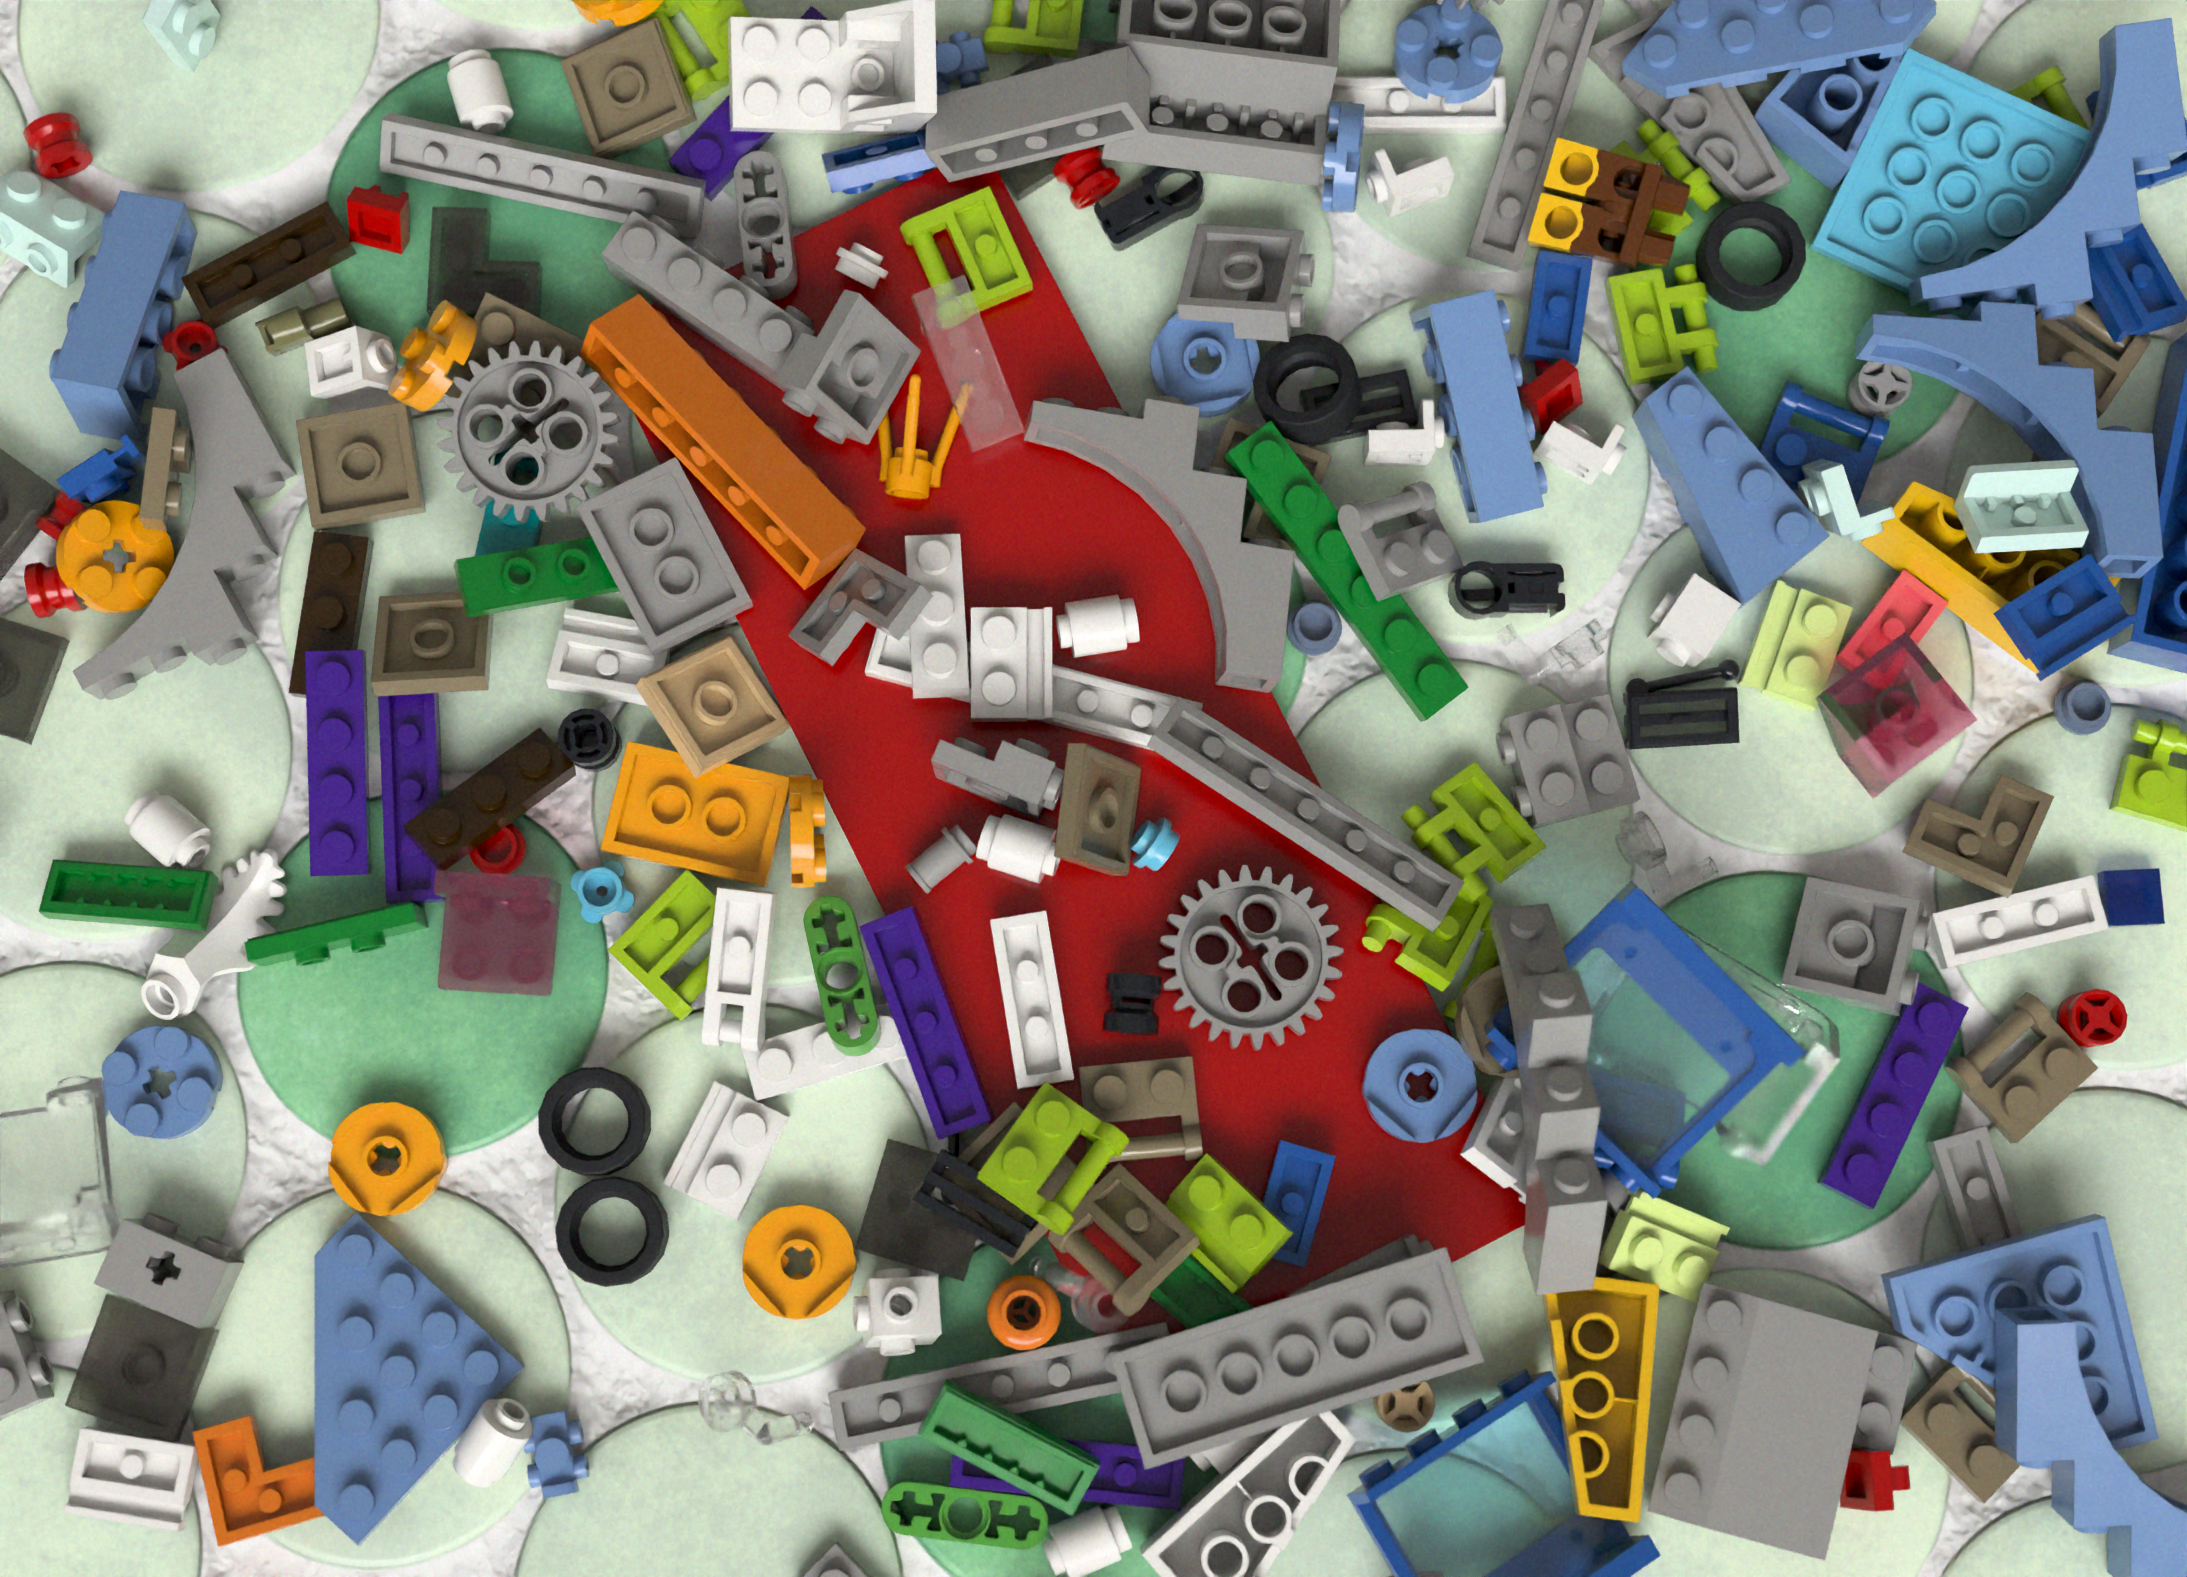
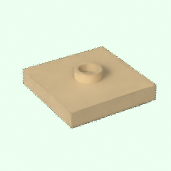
(712, 706)

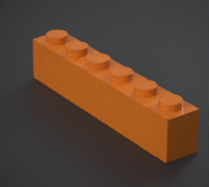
(721, 440)

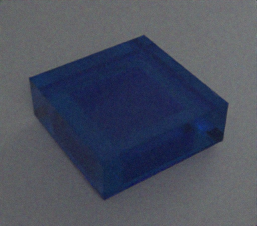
(2131, 897)

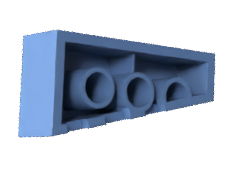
(1826, 113)
(123, 315)
(1482, 405)
(1725, 489)

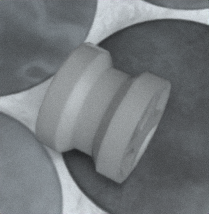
(1885, 380)

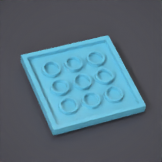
(1945, 177)

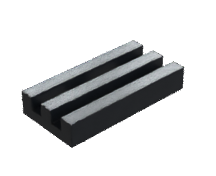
(1357, 429)
(1634, 719)
(935, 1179)

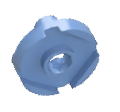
(1447, 26)
(1343, 157)
(1213, 392)
(1452, 1084)
(193, 1093)

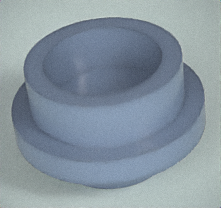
(1314, 628)
(2082, 707)

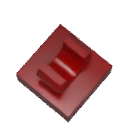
(378, 219)
(1552, 394)
(1872, 1480)

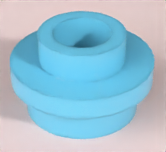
(1153, 844)

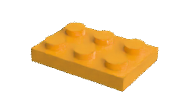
(709, 824)

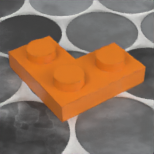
(242, 1492)

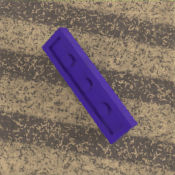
(715, 150)
(338, 763)
(409, 785)
(927, 1022)
(1892, 1097)
(1117, 1481)

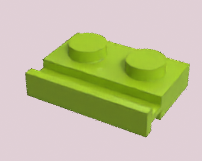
(1230, 1222)

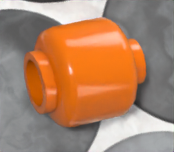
(1023, 1334)

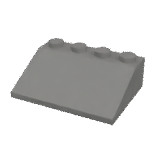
(1763, 1421)

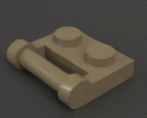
(2061, 344)
(2032, 1082)
(1146, 1092)
(1136, 1224)
(1957, 1434)

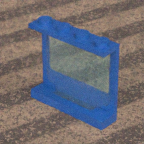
(1666, 1040)
(1492, 1498)

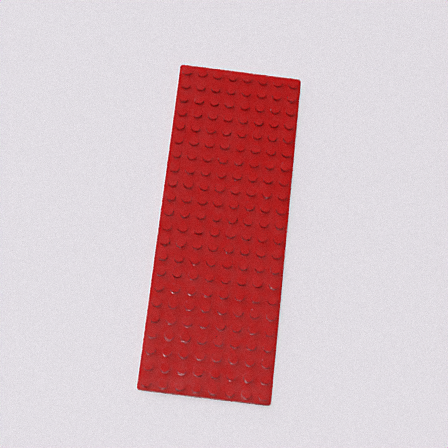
(1037, 536)

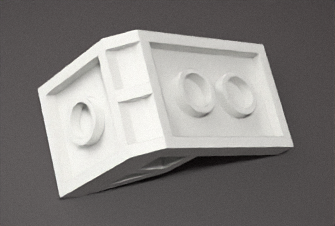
(832, 76)

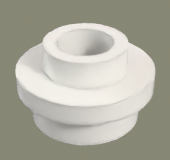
(861, 265)

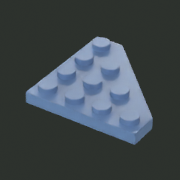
(1747, 39)
(2070, 1266)
(392, 1377)

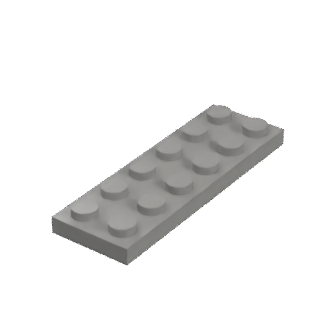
(1296, 1358)

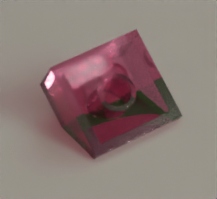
(1892, 715)

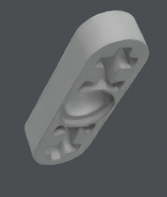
(753, 207)

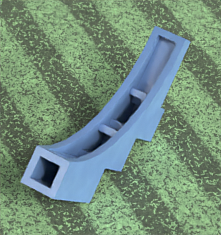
(2135, 125)
(2051, 410)
(2049, 1422)

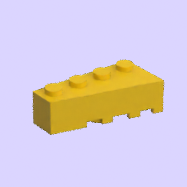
(1936, 551)
(1603, 1385)

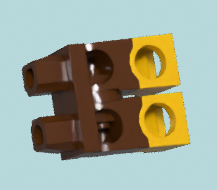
(1624, 202)

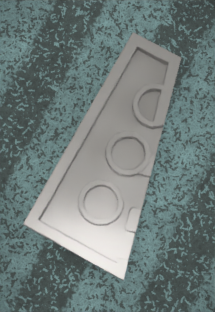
(1709, 123)

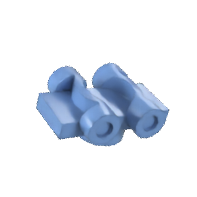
(961, 60)
(555, 1465)

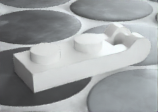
(739, 967)

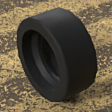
(1765, 219)
(1301, 353)
(551, 1121)
(569, 1239)

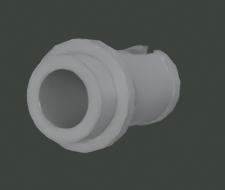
(942, 858)

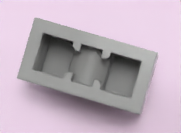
(137, 1270)

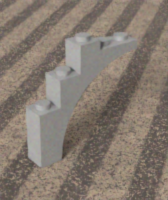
(1204, 508)
(223, 541)
(1558, 1100)

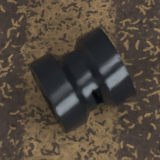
(598, 747)
(1132, 1017)

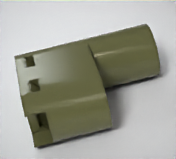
(297, 326)

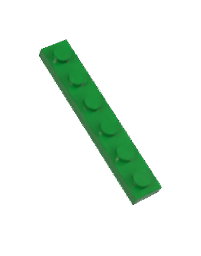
(1312, 530)

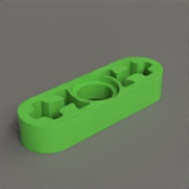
(865, 1008)
(924, 1495)

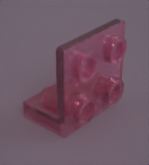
(498, 932)

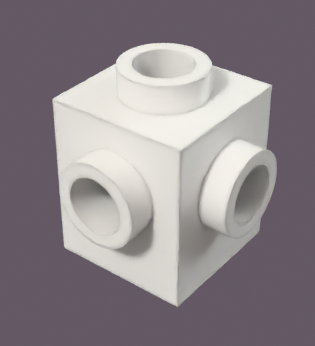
(914, 1300)

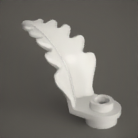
(197, 955)

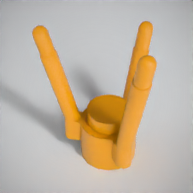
(909, 471)

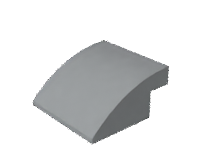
(1233, 85)

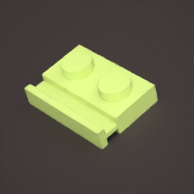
(1795, 645)
(1663, 1245)

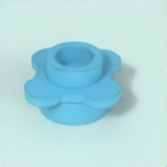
(587, 884)

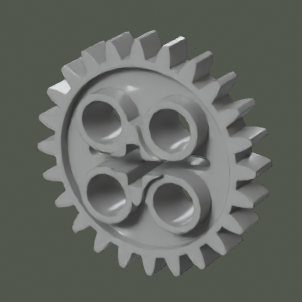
(498, 392)
(1293, 929)

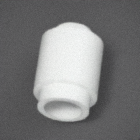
(479, 92)
(1098, 625)
(168, 830)
(1018, 847)
(492, 1442)
(1086, 1542)

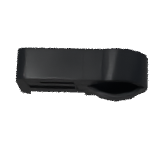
(1145, 213)
(1515, 590)

